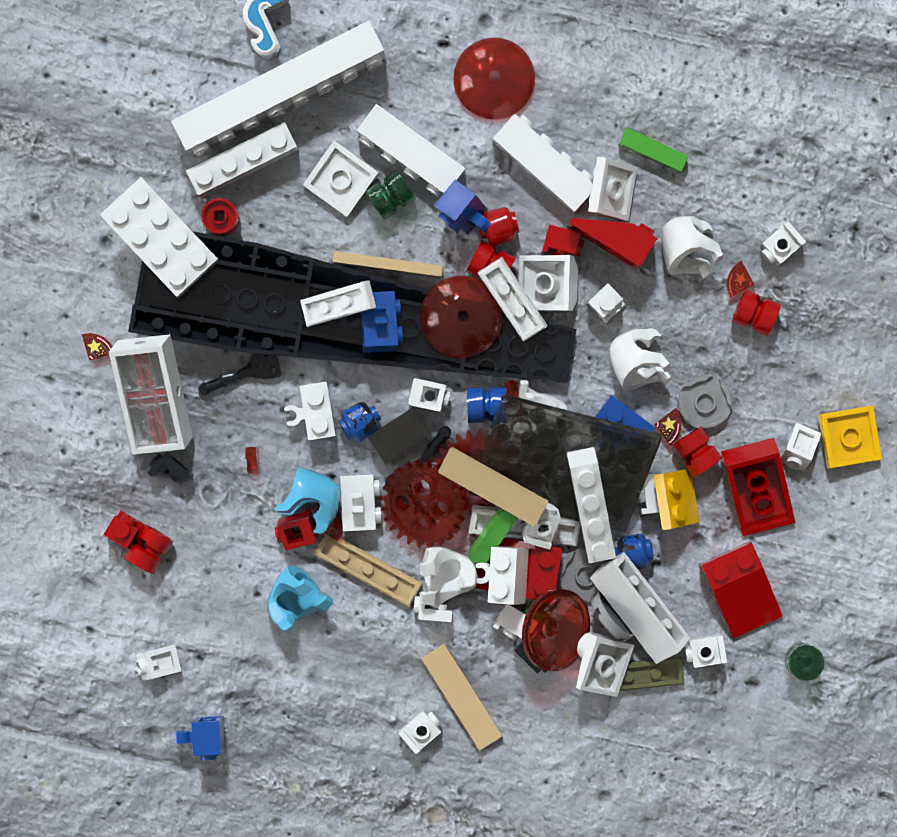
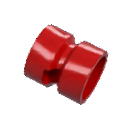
(220, 217)
(485, 256)
(755, 312)
(697, 452)
(148, 549)

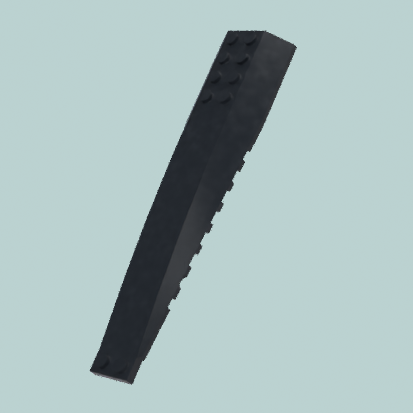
(255, 307)

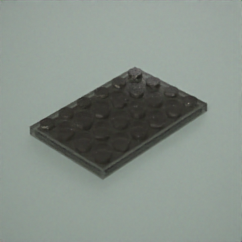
(531, 447)

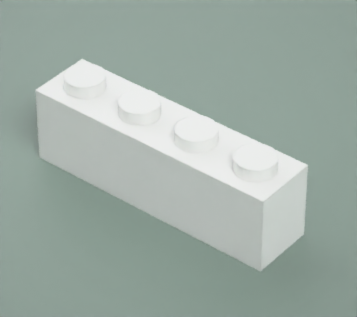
(410, 150)
(242, 160)
(544, 163)
(591, 505)
(640, 608)

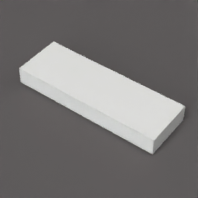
(512, 299)
(338, 303)

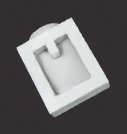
(800, 447)
(435, 613)
(157, 662)

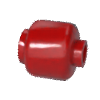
(502, 226)

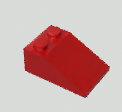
(622, 240)
(758, 486)
(541, 571)
(741, 589)

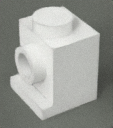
(792, 238)
(606, 303)
(418, 391)
(648, 496)
(542, 535)
(511, 620)
(714, 643)
(411, 736)

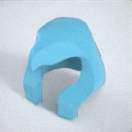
(313, 487)
(295, 596)

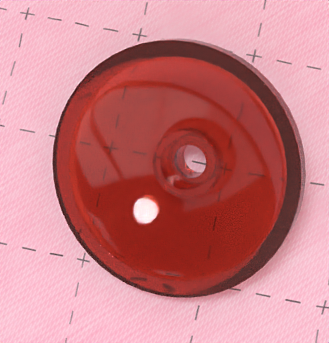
(494, 98)
(441, 322)
(554, 629)

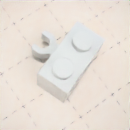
(316, 411)
(359, 503)
(506, 575)

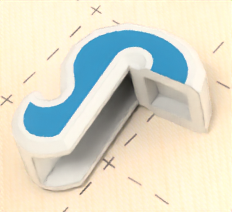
(255, 19)

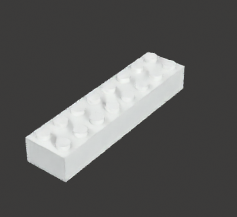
(279, 89)

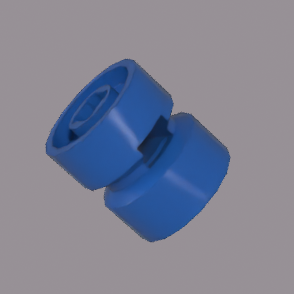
(483, 404)

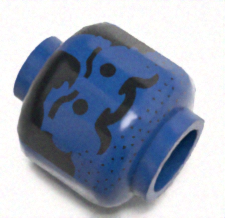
(359, 421)
(637, 549)

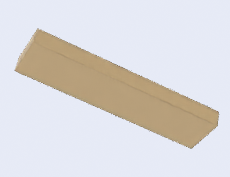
(387, 264)
(493, 486)
(368, 569)
(461, 696)

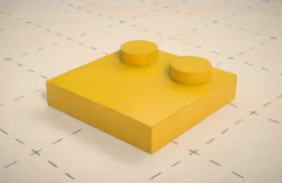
(850, 437)
(676, 499)

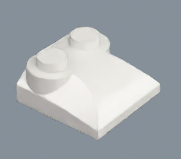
(549, 281)
(602, 663)

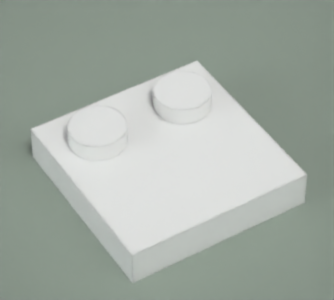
(341, 178)
(612, 189)

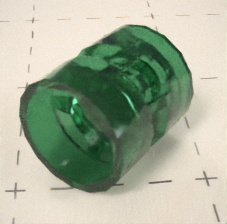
(390, 195)
(804, 661)

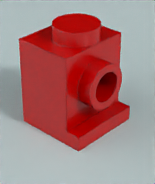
(562, 241)
(123, 529)
(296, 538)

